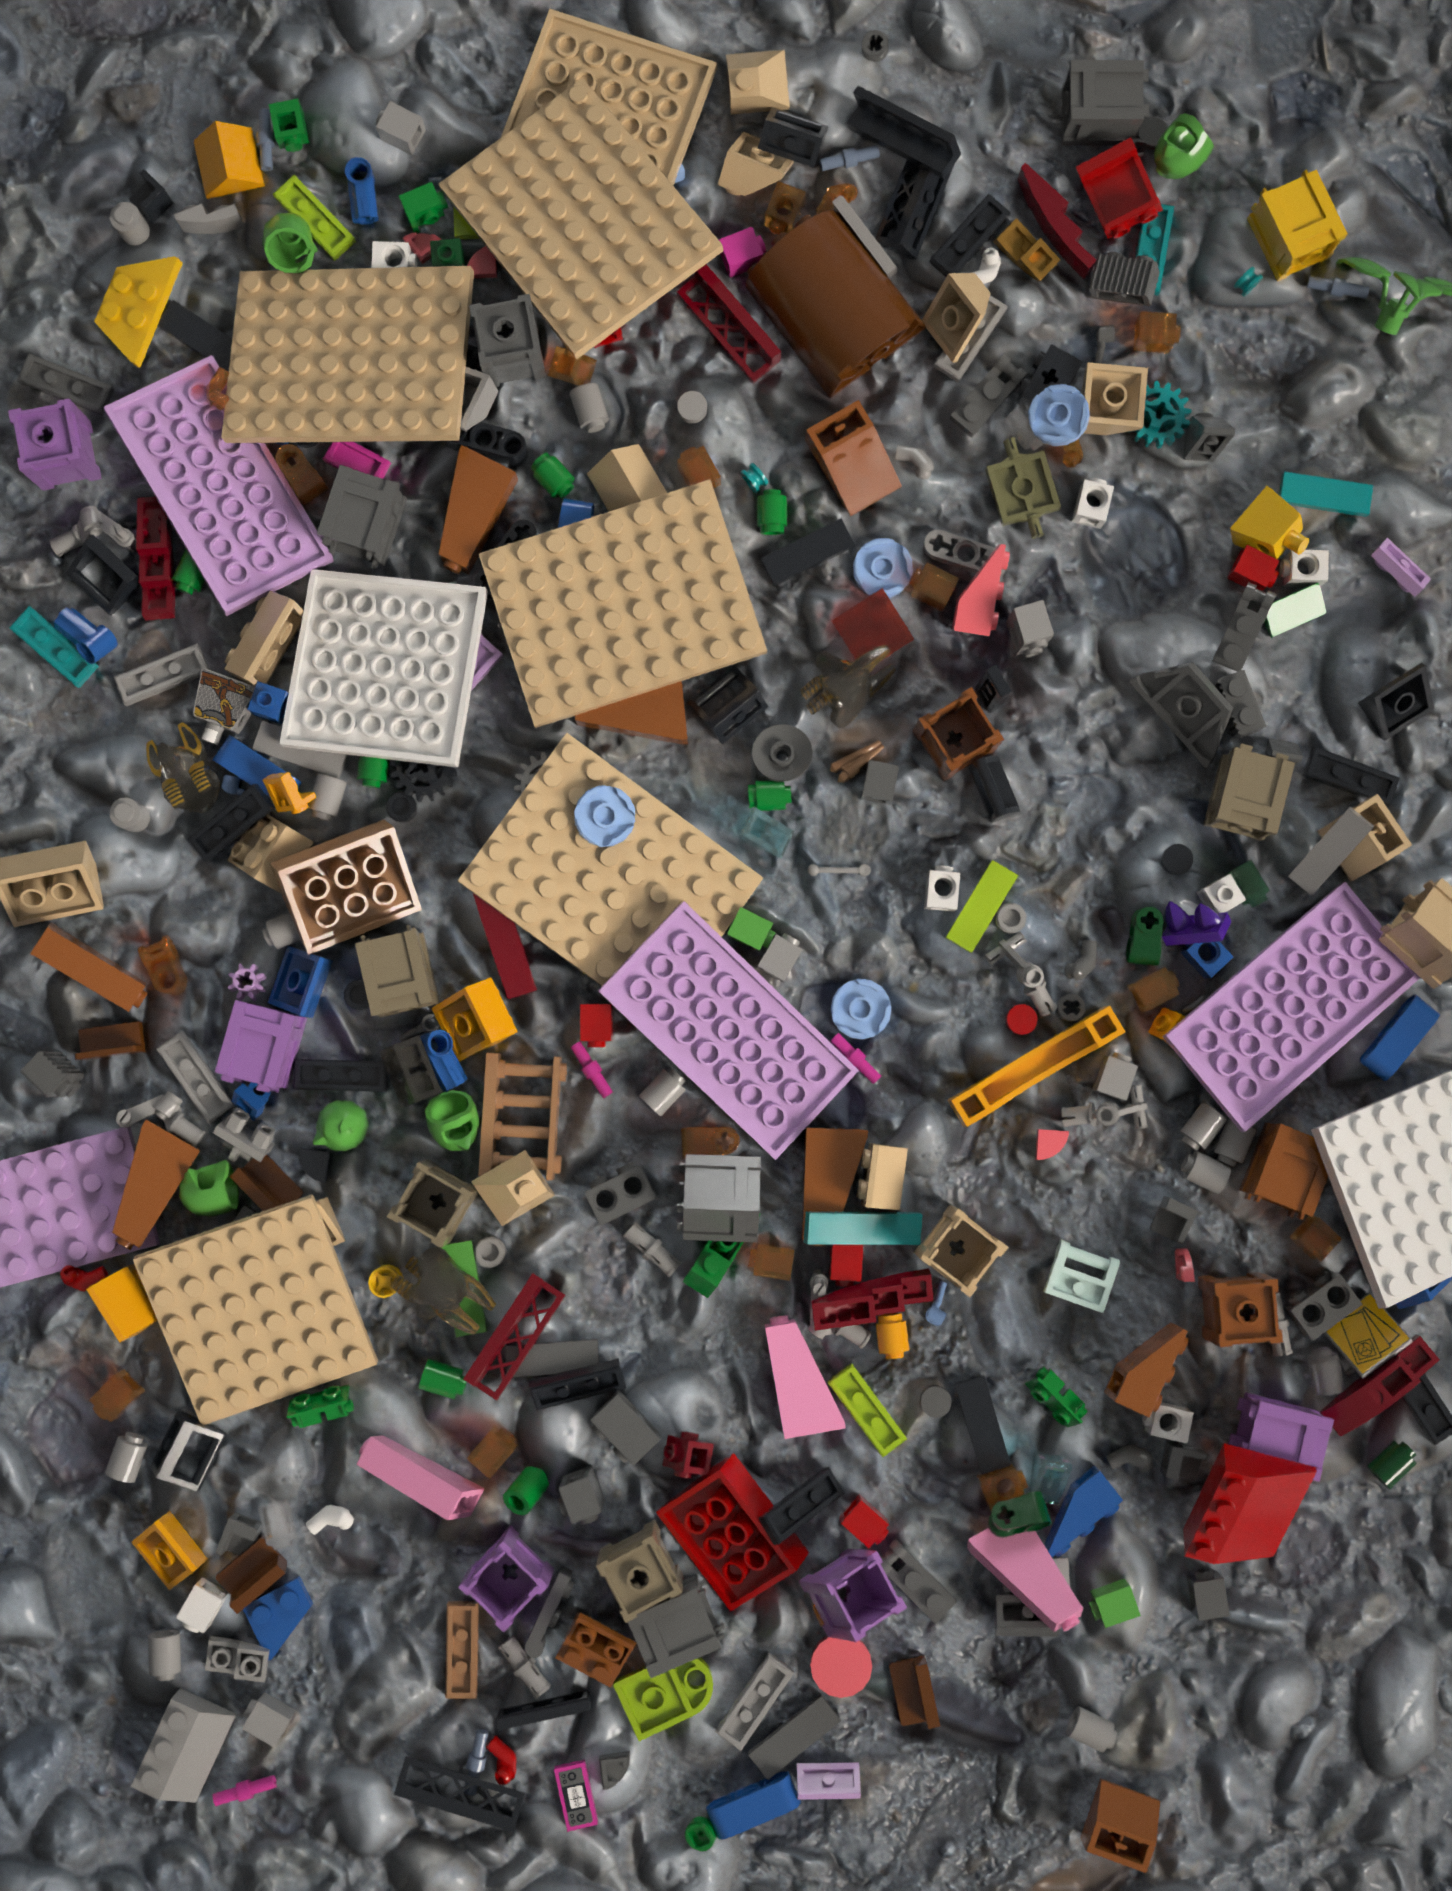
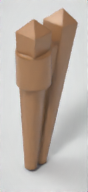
(854, 762)

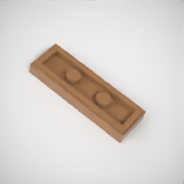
(462, 1649)

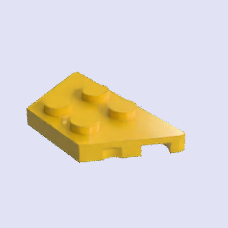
(136, 304)

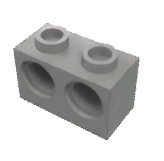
(1029, 628)

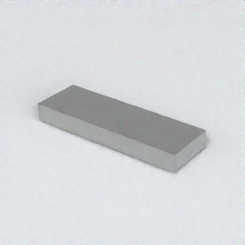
(865, 236)
(956, 370)
(161, 674)
(326, 763)
(1331, 851)
(195, 1077)
(754, 1701)

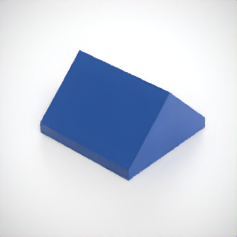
(300, 982)

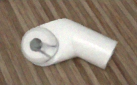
(989, 265)
(332, 1516)

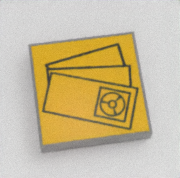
(1368, 1337)

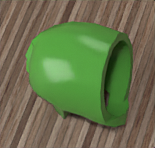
(1179, 151)
(286, 240)
(453, 1120)
(341, 1126)
(209, 1190)

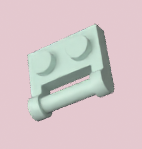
(1078, 1286)

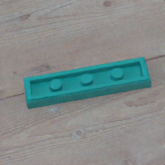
(863, 1228)

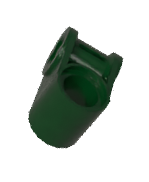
(1145, 943)
(1025, 1513)

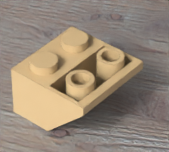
(264, 844)
(1378, 845)
(883, 1176)

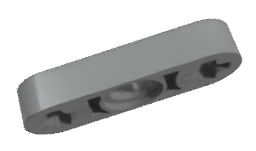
(947, 538)

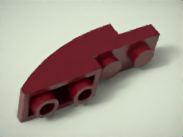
(1381, 1388)

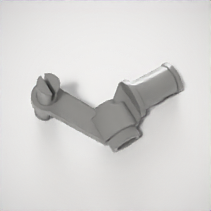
(92, 523)
(1026, 974)
(168, 1109)
(1108, 1112)
(854, 1333)

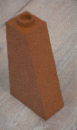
(474, 506)
(648, 715)
(89, 968)
(830, 1168)
(151, 1182)

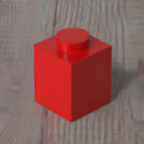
(1255, 568)
(596, 1024)
(846, 1264)
(865, 1522)

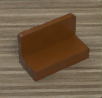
(111, 1041)
(266, 1183)
(251, 1573)
(914, 1692)

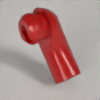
(80, 1279)
(505, 1760)

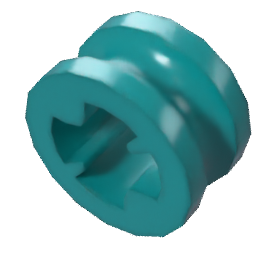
(1248, 281)
(754, 478)

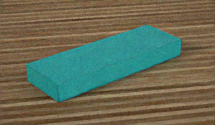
(1154, 240)
(1326, 494)
(52, 646)

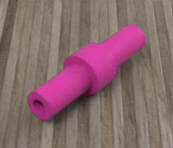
(856, 1057)
(591, 1069)
(244, 1790)

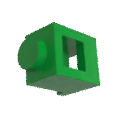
(289, 124)
(423, 205)

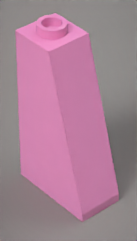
(801, 1390)
(420, 1478)
(1029, 1574)

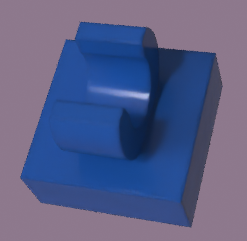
(248, 1101)

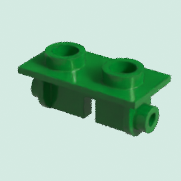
(306, 1408)
(1066, 1408)

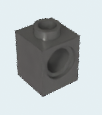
(1207, 1594)

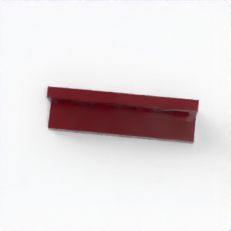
(739, 317)
(504, 1331)

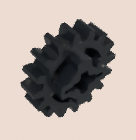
(414, 776)

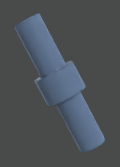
(265, 139)
(849, 158)
(1338, 287)
(476, 1759)

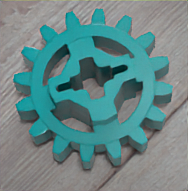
(1169, 417)

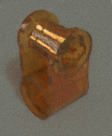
(301, 476)
(161, 960)
(704, 1141)

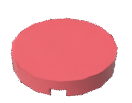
(840, 1666)

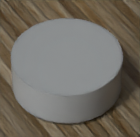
(692, 407)
(1010, 918)
(490, 1251)

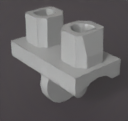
(243, 1140)

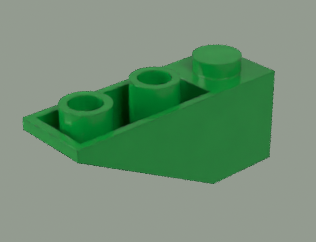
(711, 1266)

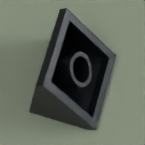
(1399, 702)

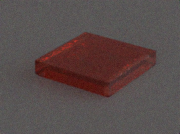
(871, 625)

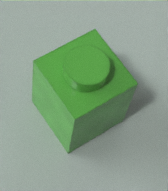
(751, 930)
(1113, 1603)

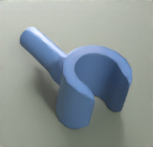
(231, 785)
(934, 1314)

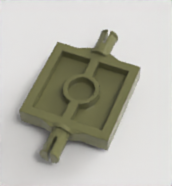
(1023, 488)

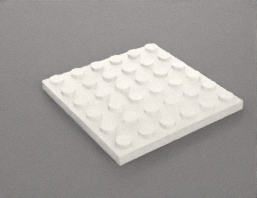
(384, 667)
(1396, 1186)

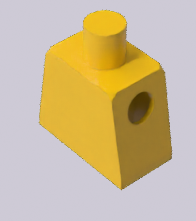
(1270, 526)

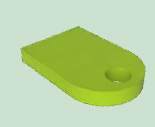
(664, 1699)

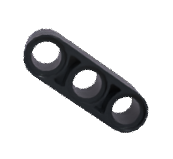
(497, 448)

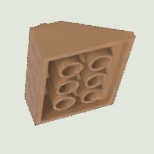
(346, 886)

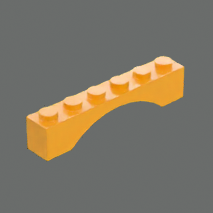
(1036, 1065)

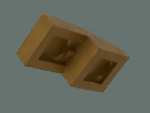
(1025, 251)

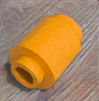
(892, 1335)

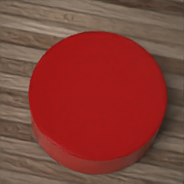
(1021, 1019)

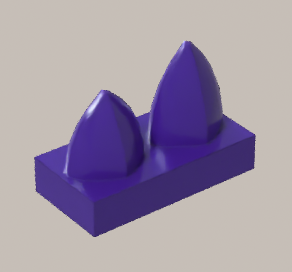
(1197, 928)

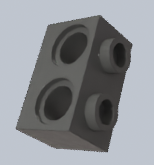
(623, 1200)
(1325, 1313)

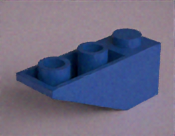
(1084, 1504)

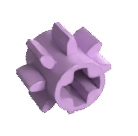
(247, 990)

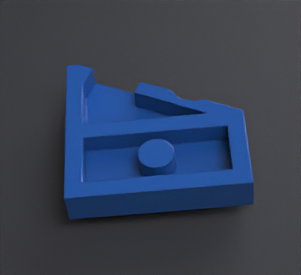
(278, 1613)

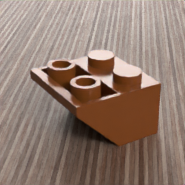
(595, 1649)
(1122, 1825)

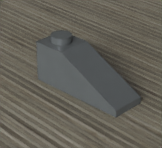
(1206, 437)

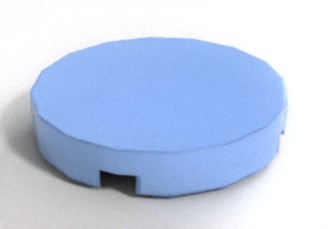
(1059, 415)
(882, 565)
(604, 816)
(860, 1009)

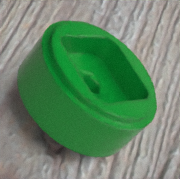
(700, 1833)

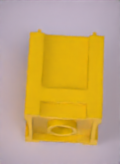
(1296, 225)

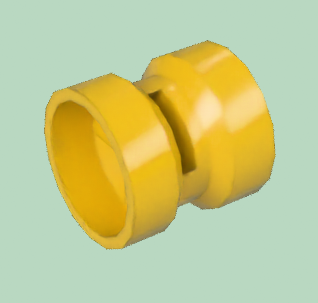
(380, 1284)

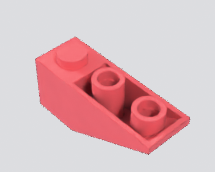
(977, 602)

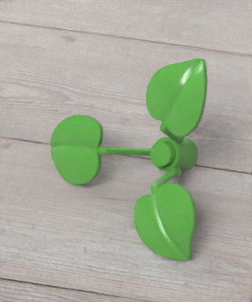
(1395, 310)

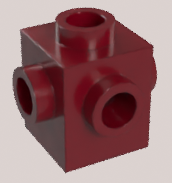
(687, 1454)

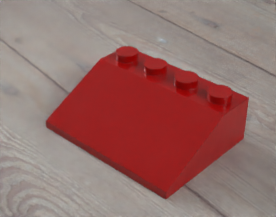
(1245, 1506)
(724, 1538)

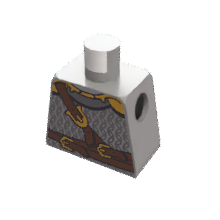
(221, 705)

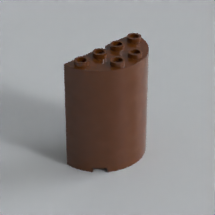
(831, 300)

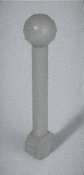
(864, 870)

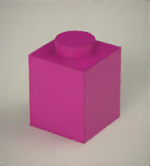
(741, 251)

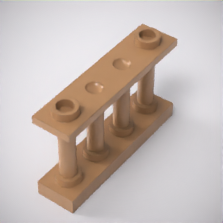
(495, 1099)

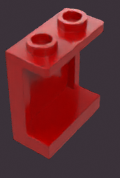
(1119, 189)

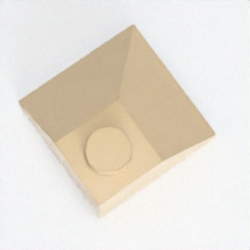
(757, 81)
(749, 168)
(957, 312)
(1114, 398)
(513, 1188)

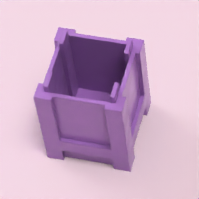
(66, 456)
(260, 1046)
(1282, 1430)
(502, 1595)
(867, 1599)

